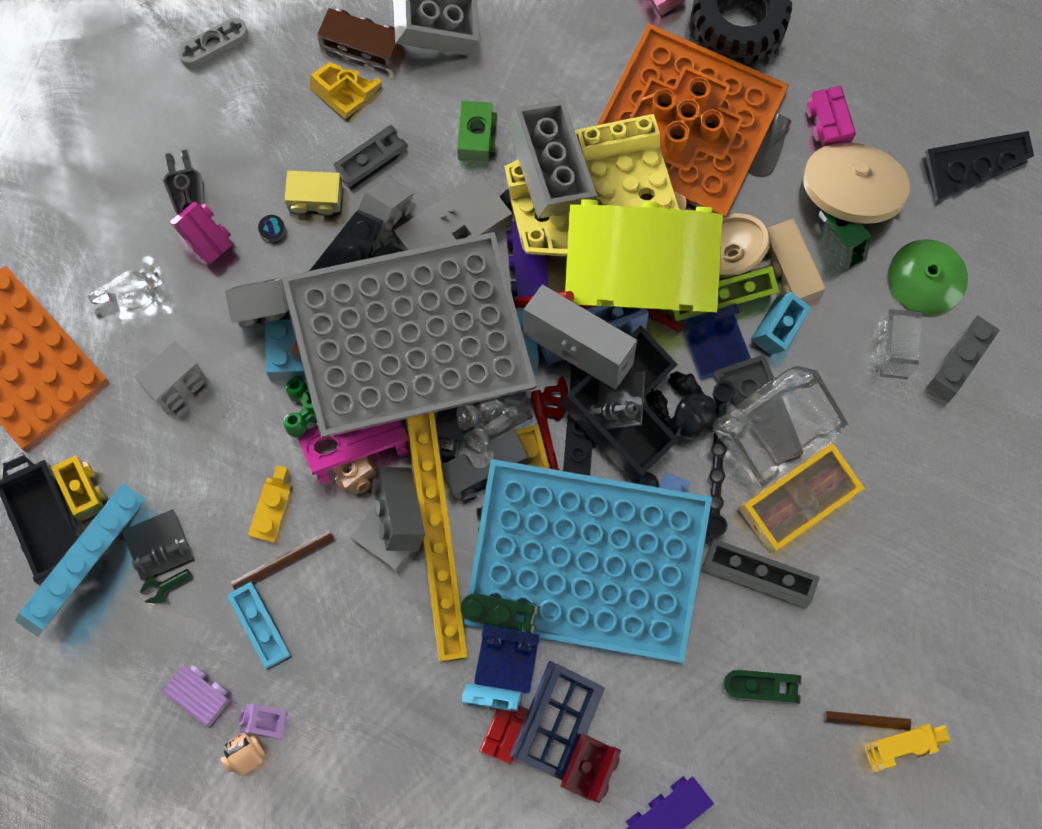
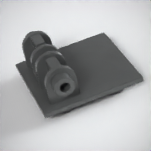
(620, 406)
(156, 544)

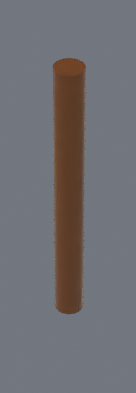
(283, 560)

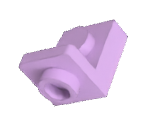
(262, 720)

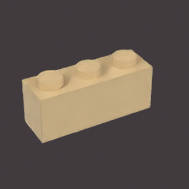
(793, 262)

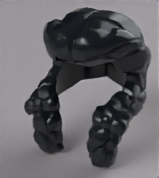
(692, 413)

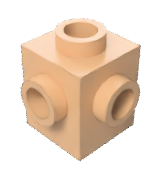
(356, 475)

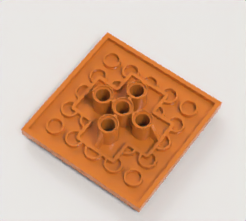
(739, 100)

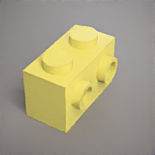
(313, 192)

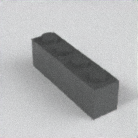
(760, 573)

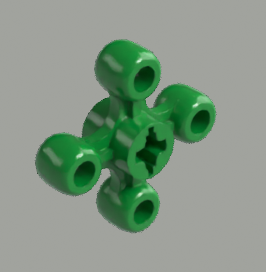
(296, 423)

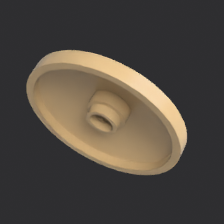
(856, 182)

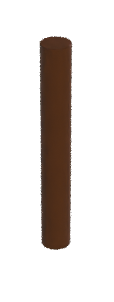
(868, 720)

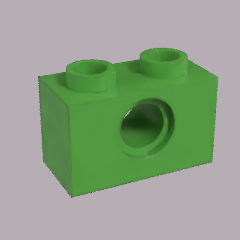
(474, 116)

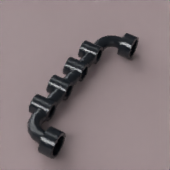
(717, 525)

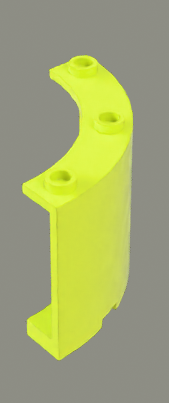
(644, 256)

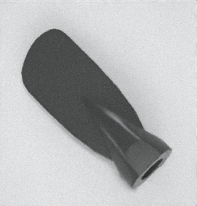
(771, 146)

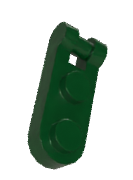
(499, 612)
(762, 686)

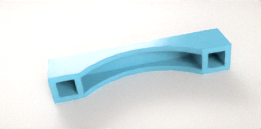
(79, 560)

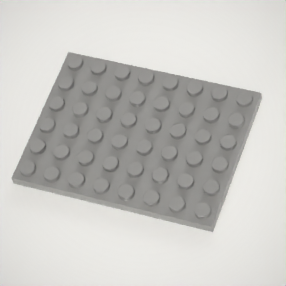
(408, 334)

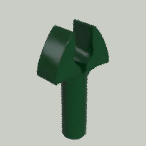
(164, 586)

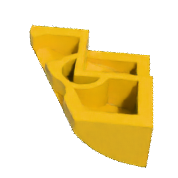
(342, 88)

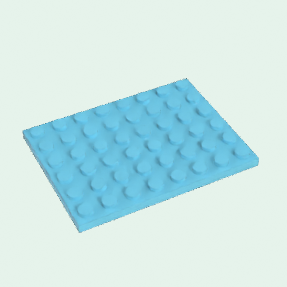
(597, 555)

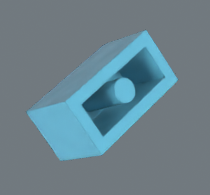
(781, 323)

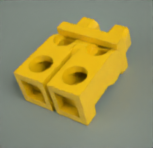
(915, 742)

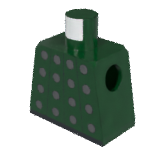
(846, 240)

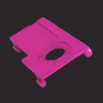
(351, 446)

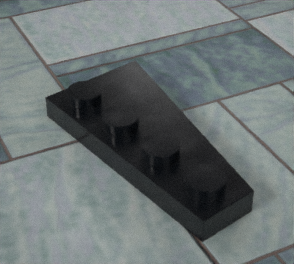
(970, 162)

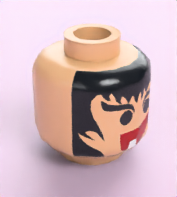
(242, 754)

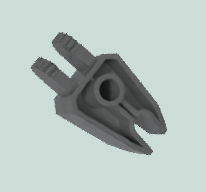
(183, 185)

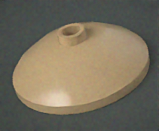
(742, 244)

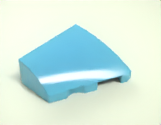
(489, 697)

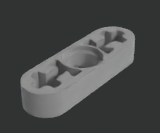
(215, 32)

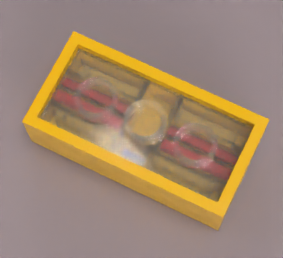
(801, 498)

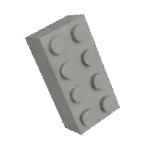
(550, 157)

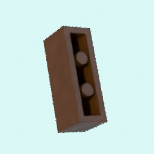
(358, 38)

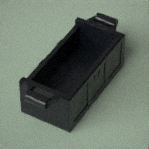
(38, 514)

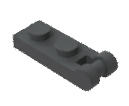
(370, 155)

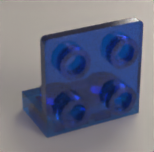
(716, 340)
(506, 659)

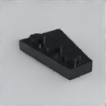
(352, 242)

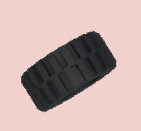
(741, 41)

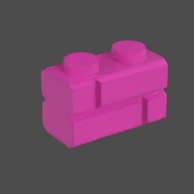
(830, 116)
(202, 232)

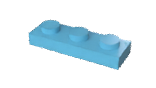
(258, 625)

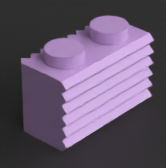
(196, 695)

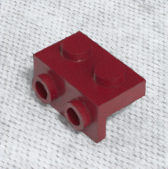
(590, 769)

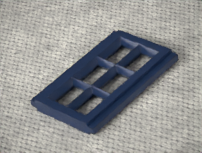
(537, 709)

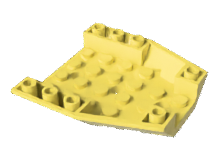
(623, 165)

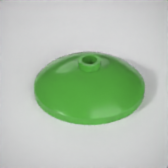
(919, 289)

